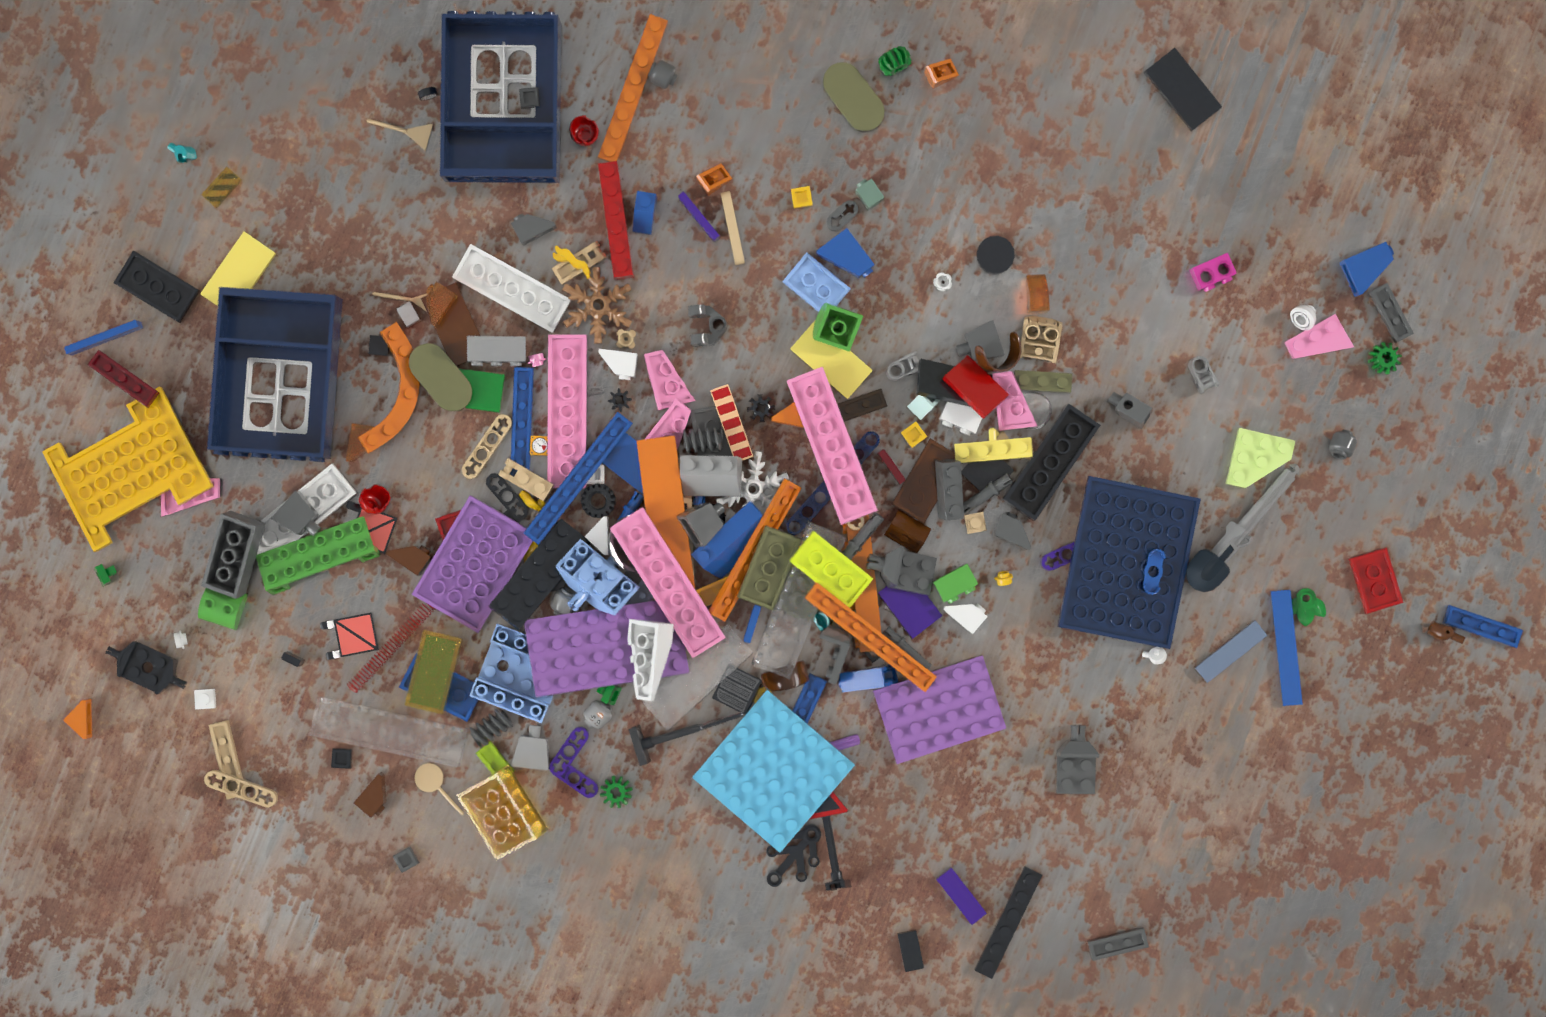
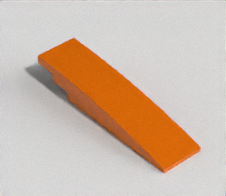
(665, 495)

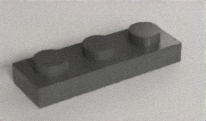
(1391, 313)
(1118, 944)

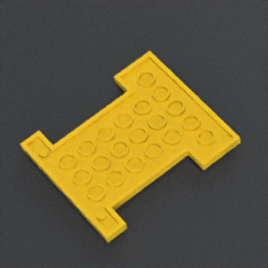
(129, 469)

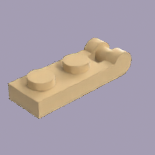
(566, 272)
(527, 480)

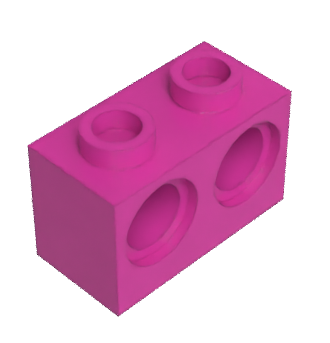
(1211, 268)

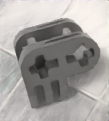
(704, 339)

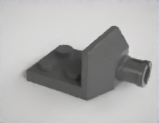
(905, 570)
(839, 636)
(1076, 764)

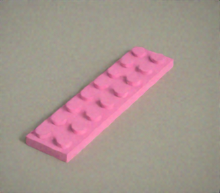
(566, 405)
(832, 445)
(667, 582)

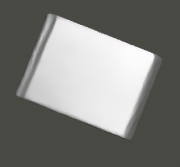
(408, 314)

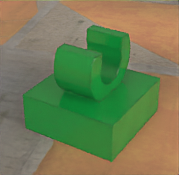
(104, 574)
(609, 694)

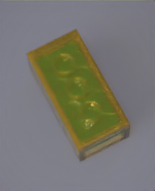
(433, 672)

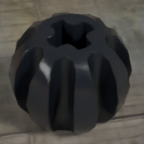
(766, 409)

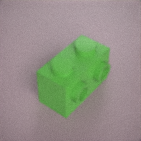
(955, 583)

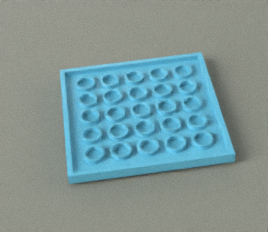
(773, 771)

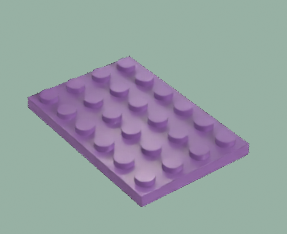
(473, 563)
(951, 711)

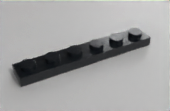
(1008, 922)

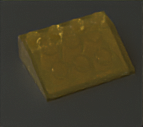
(502, 812)

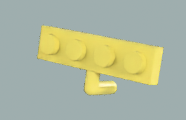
(994, 449)

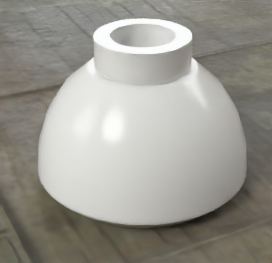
(1303, 317)

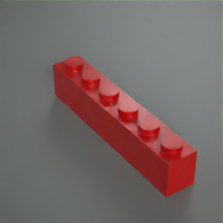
(616, 220)

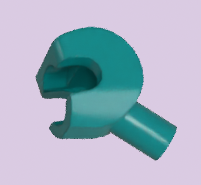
(182, 152)
(822, 620)

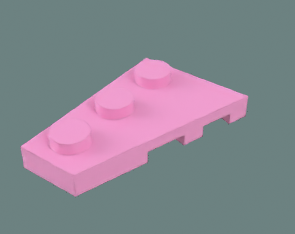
(1322, 338)
(665, 381)
(1014, 410)
(672, 422)
(170, 506)

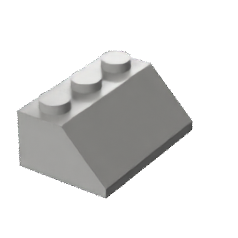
(496, 350)
(711, 475)

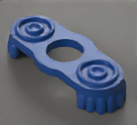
(1151, 584)

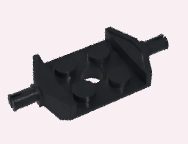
(131, 667)

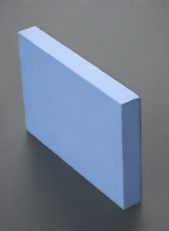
(815, 283)

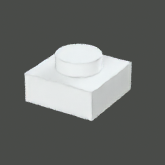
(205, 699)

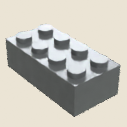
(233, 554)

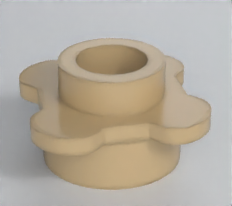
(630, 342)

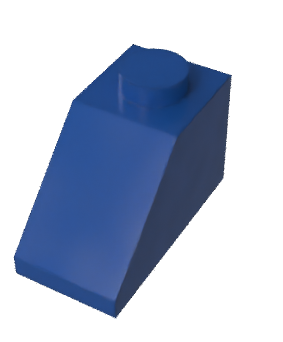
(644, 212)

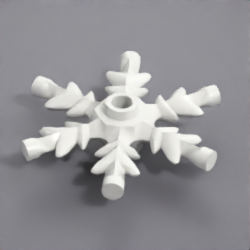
(754, 481)

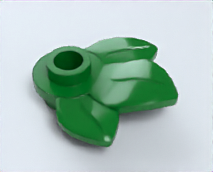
(1308, 609)

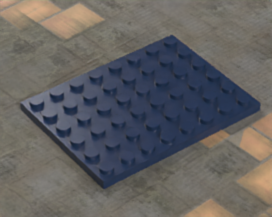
(1109, 556)

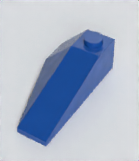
(729, 542)

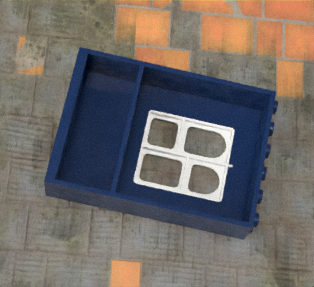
(501, 144)
(280, 331)

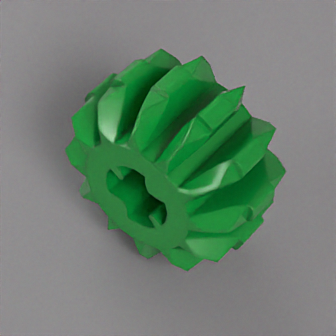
(894, 60)
(1390, 355)
(610, 794)

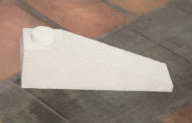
(650, 650)

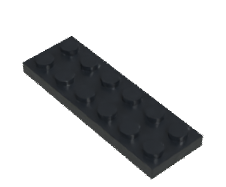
(536, 576)

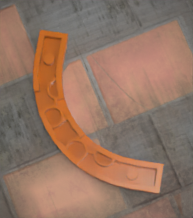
(406, 396)

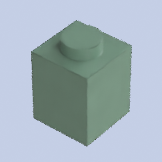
(869, 193)

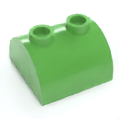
(836, 326)
(221, 608)

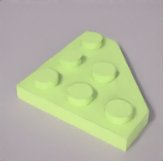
(1256, 456)

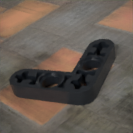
(510, 512)

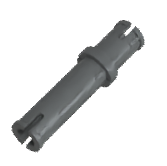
(992, 489)
(863, 535)
(901, 642)

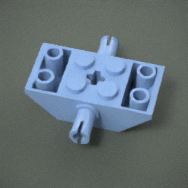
(584, 565)

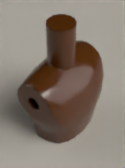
(1444, 632)

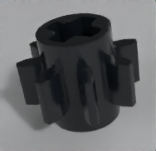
(614, 401)

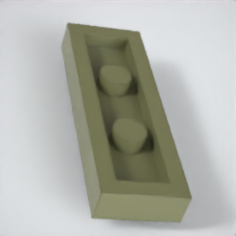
(1044, 381)

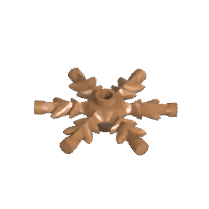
(598, 298)

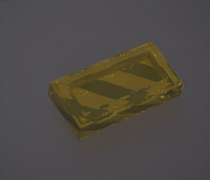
(221, 187)

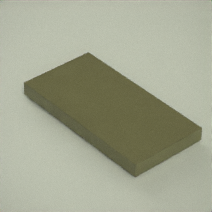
(769, 567)

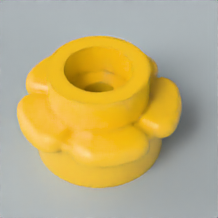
(1004, 578)

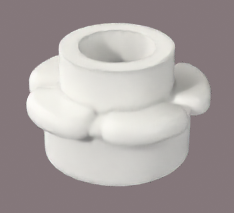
(937, 281)
(180, 639)

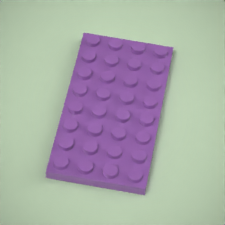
(592, 649)

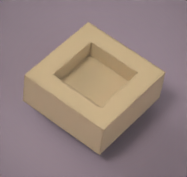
(975, 522)

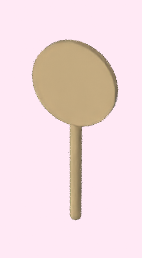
(429, 779)

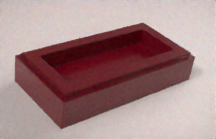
(891, 466)

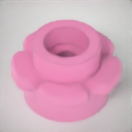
(536, 360)

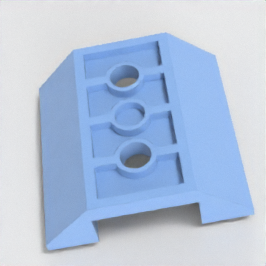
(515, 686)

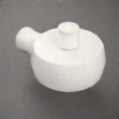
(1156, 655)

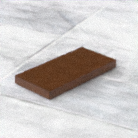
(455, 328)
(919, 489)

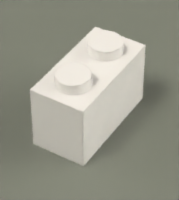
(961, 417)

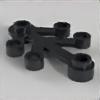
(796, 853)

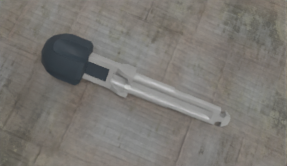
(1209, 567)

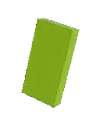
(492, 758)

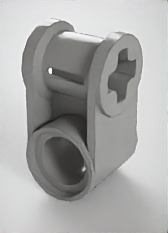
(908, 365)
(1203, 375)

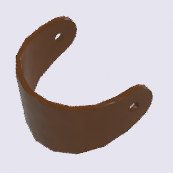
(1010, 362)
(776, 682)

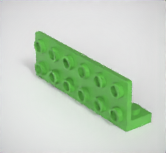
(315, 554)

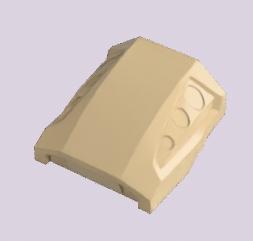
(1040, 338)

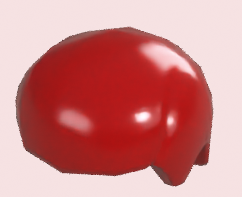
(583, 131)
(374, 499)

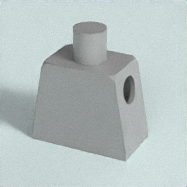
(532, 750)

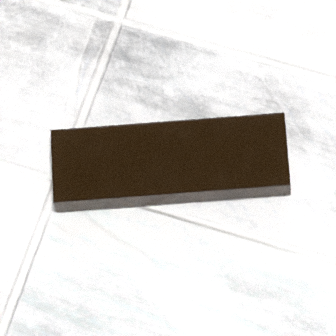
(862, 405)

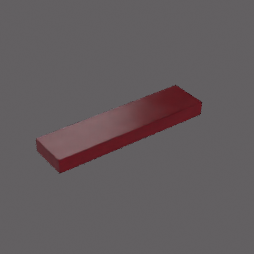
(123, 378)

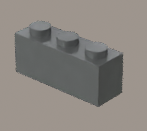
(949, 489)

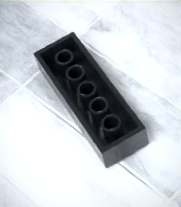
(1051, 462)

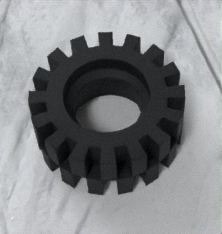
(598, 512)

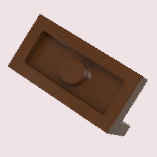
(907, 532)

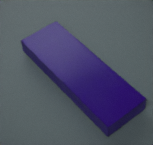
(698, 216)
(961, 896)

